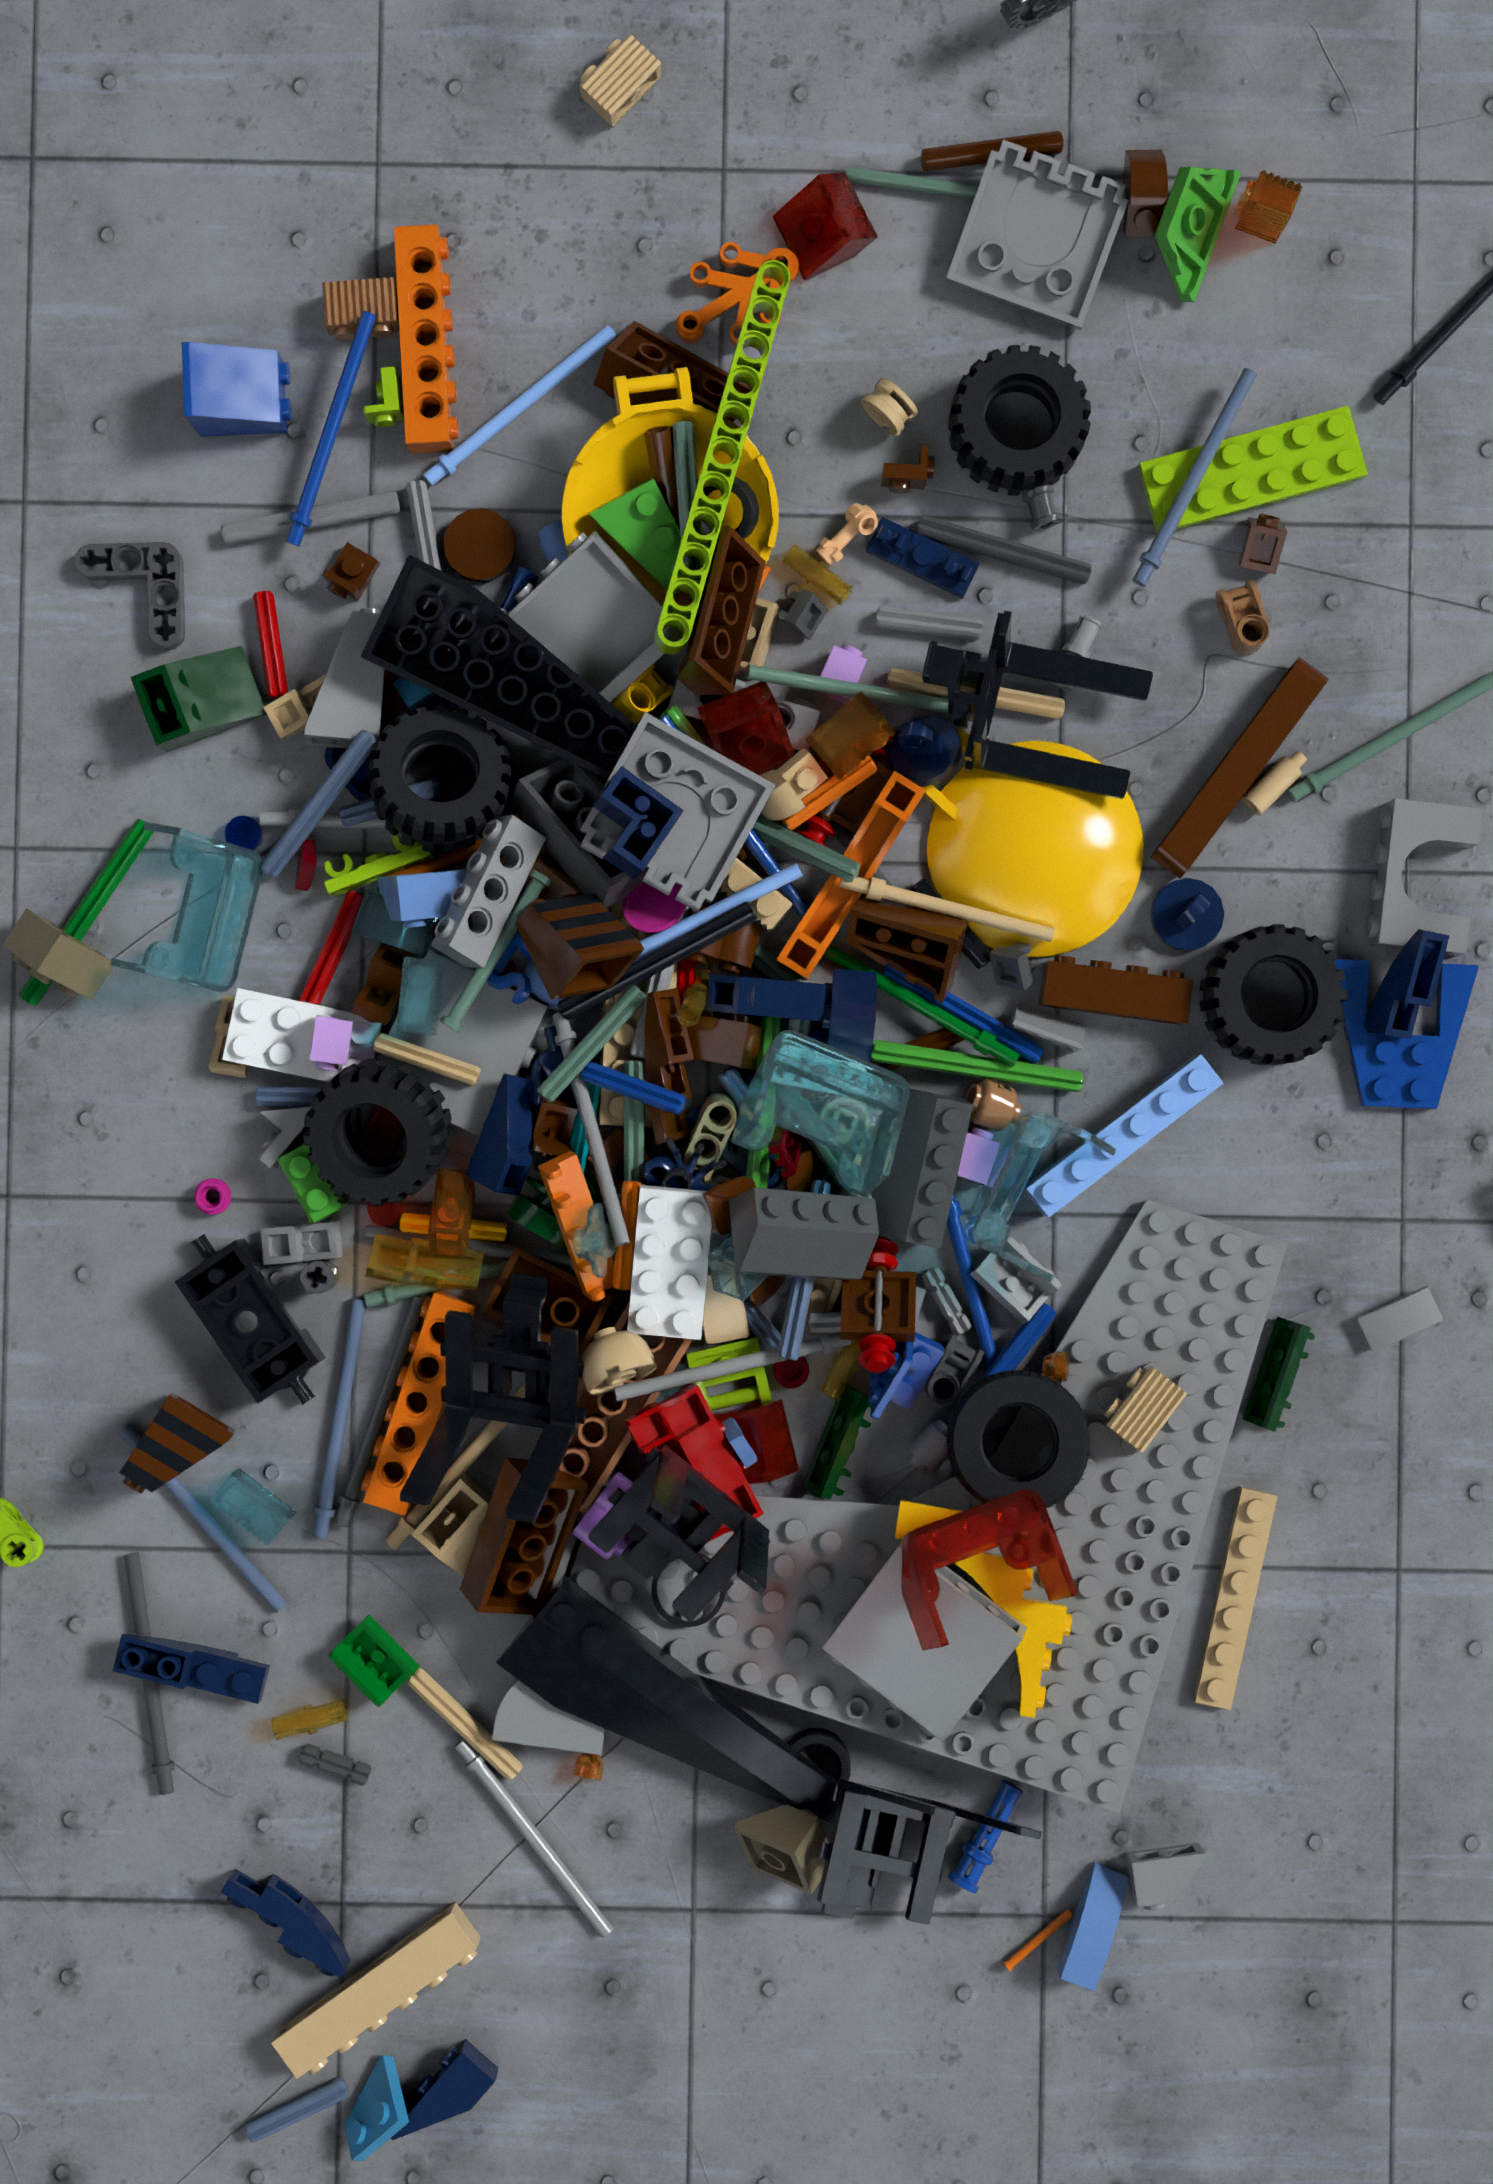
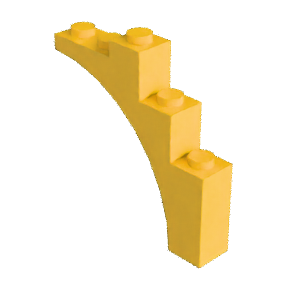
(1005, 1586)

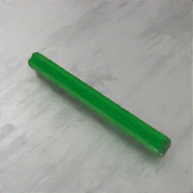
(96, 898)

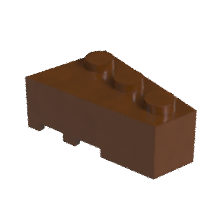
(910, 940)

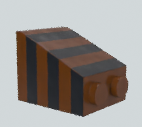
(576, 944)
(172, 1444)

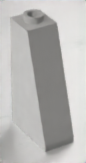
(351, 689)

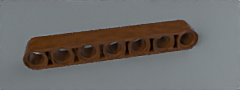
(1239, 768)

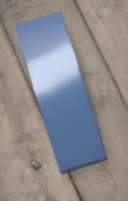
(1093, 1927)

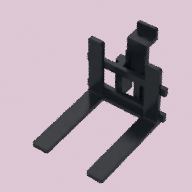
(950, 669)
(514, 1350)
(682, 1529)
(864, 1849)

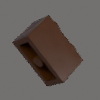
(725, 1041)

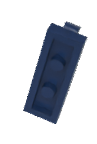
(922, 557)

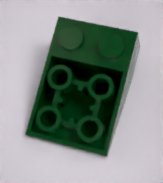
(198, 697)

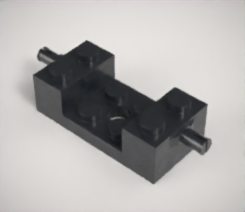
(274, 1353)

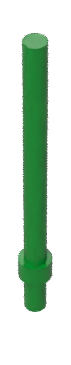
(983, 1041)

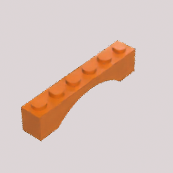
(867, 848)

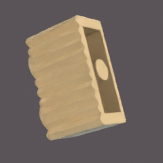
(620, 79)
(768, 908)
(1144, 1407)

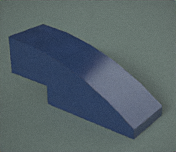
(1408, 985)

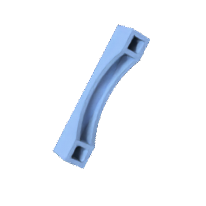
(1126, 1133)

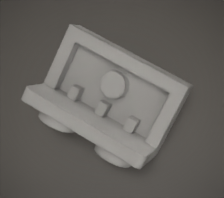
(1013, 1286)

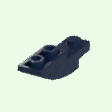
(191, 1665)
(305, 1927)

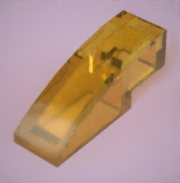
(415, 1265)

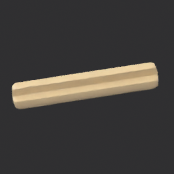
(427, 1059)

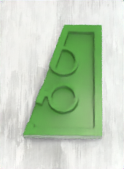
(644, 528)

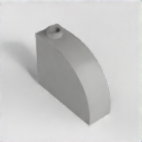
(533, 1721)

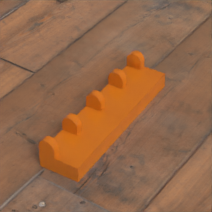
(571, 1203)

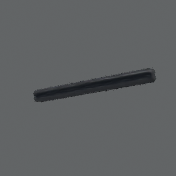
(664, 957)

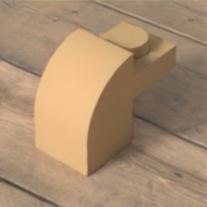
(793, 782)

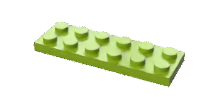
(1259, 468)

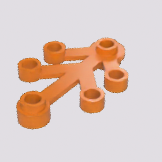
(738, 286)

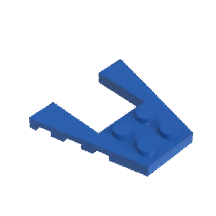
(1397, 1069)

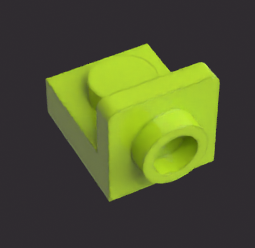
(390, 393)

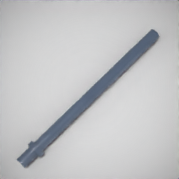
(1151, 559)
(324, 1508)
(214, 1531)

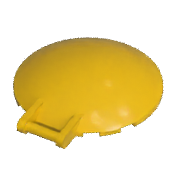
(618, 461)
(1034, 853)

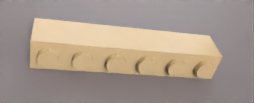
(377, 1990)

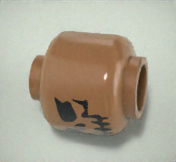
(993, 1104)

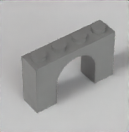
(1404, 828)

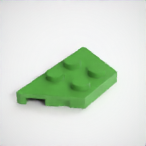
(1193, 224)

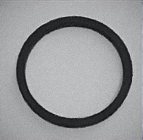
(679, 1622)

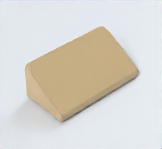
(760, 633)
(723, 1316)

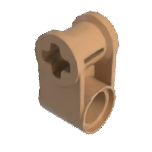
(1240, 610)

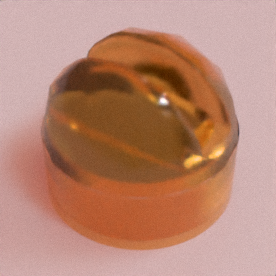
(1056, 1366)
(589, 1766)

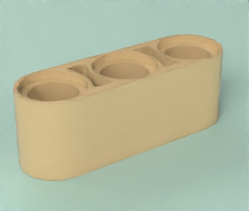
(709, 1128)

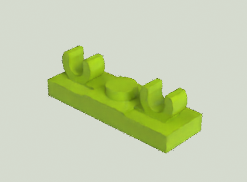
(376, 866)

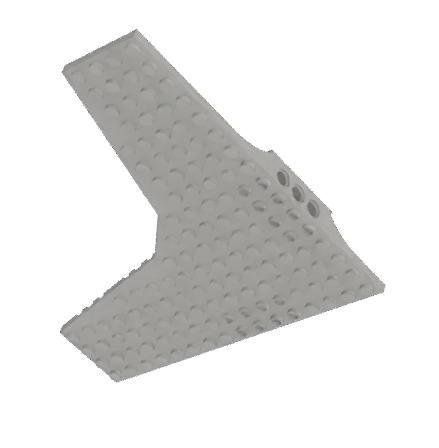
(1170, 1298)

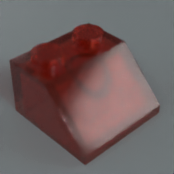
(824, 224)
(748, 728)
(769, 1436)

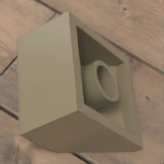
(784, 1845)

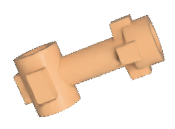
(859, 519)

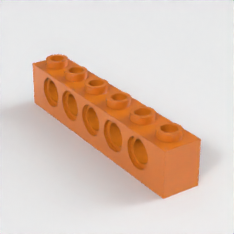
(412, 247)
(379, 1487)

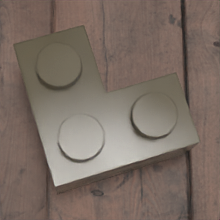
(57, 956)

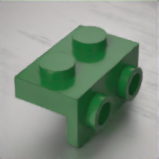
(373, 1660)

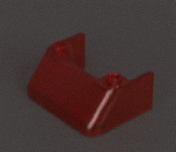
(1012, 1522)

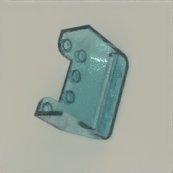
(830, 1101)

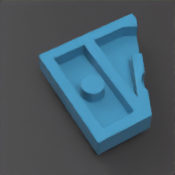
(377, 2112)

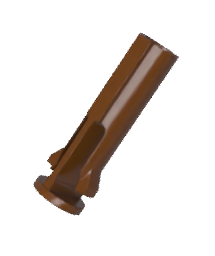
(662, 465)

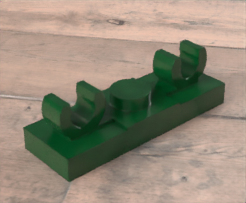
(1277, 1374)
(837, 1443)

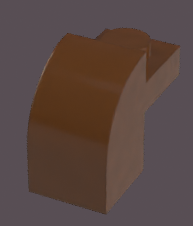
(1146, 190)
(381, 993)

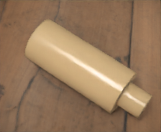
(1274, 783)

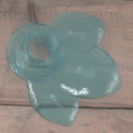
(595, 1240)

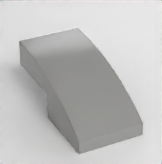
(301, 1243)
(1400, 1318)

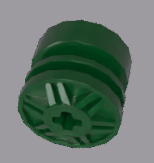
(537, 1212)

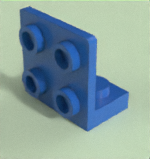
(907, 1376)

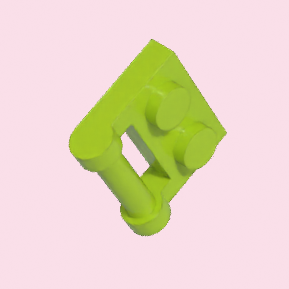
(725, 1352)

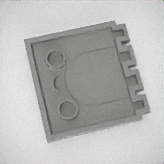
(1038, 235)
(718, 807)

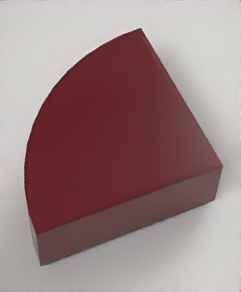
(306, 865)

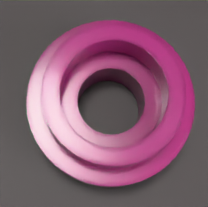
(201, 1196)

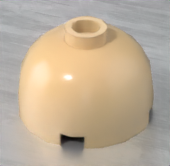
(615, 1359)

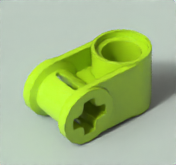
(14, 1531)

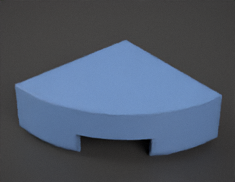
(739, 1443)

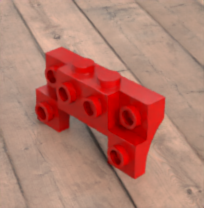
(699, 1439)

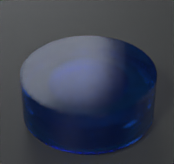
(244, 832)

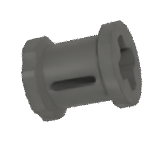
(1042, 507)
(309, 1282)

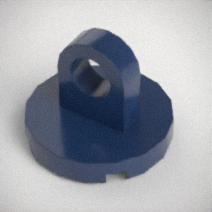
(925, 750)
(1187, 914)

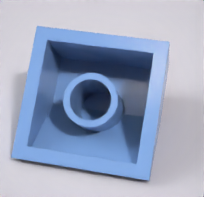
(419, 895)

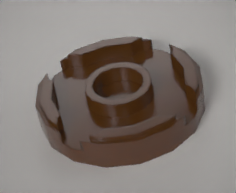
(480, 545)

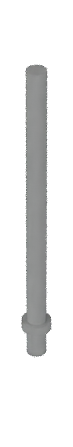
(566, 1039)
(823, 1344)
(477, 1764)

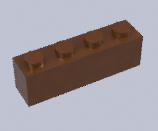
(1116, 992)

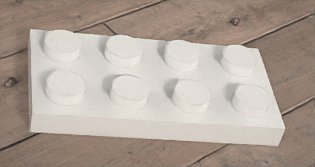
(279, 1033)
(670, 1263)

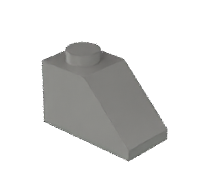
(1162, 1873)

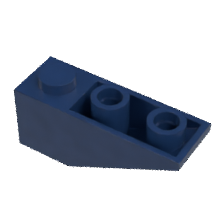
(766, 997)
(506, 1139)
(452, 2090)

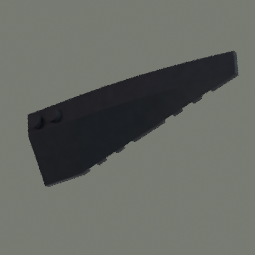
(482, 660)
(620, 1680)

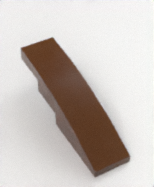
(665, 1053)

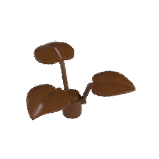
(717, 1199)

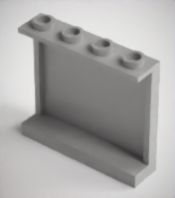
(594, 616)
(493, 1037)
(930, 1684)

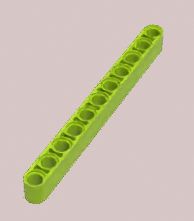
(727, 440)

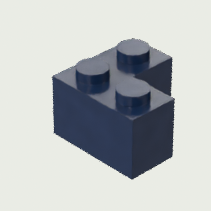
(644, 818)
(851, 1012)

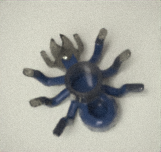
(663, 1172)

